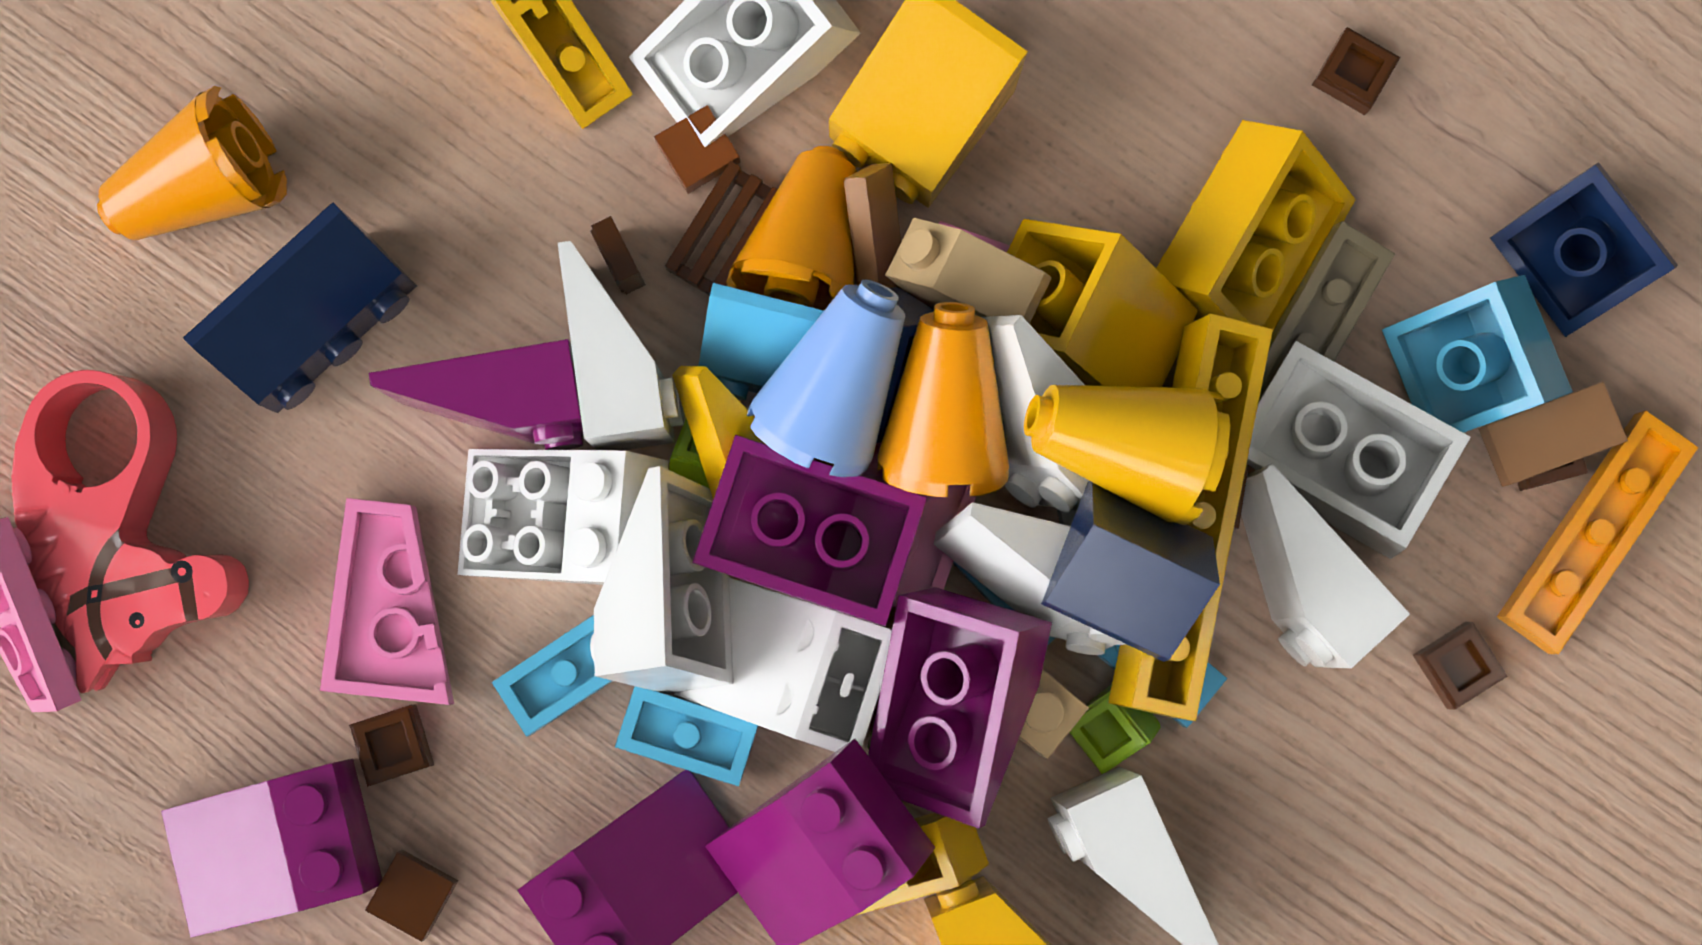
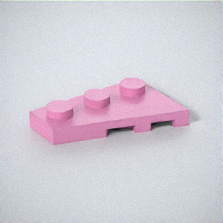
(383, 610)
(26, 632)

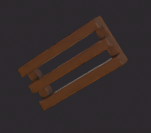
(751, 187)

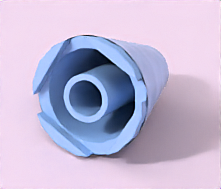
(834, 383)

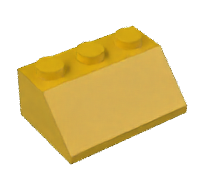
(1256, 225)

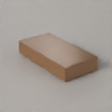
(873, 221)
(1552, 434)

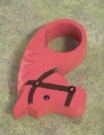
(90, 544)

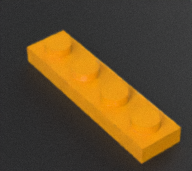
(1597, 533)

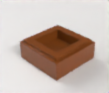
(688, 156)

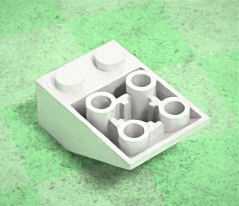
(548, 512)
(799, 668)

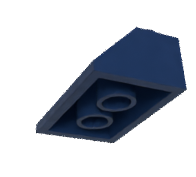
(302, 311)

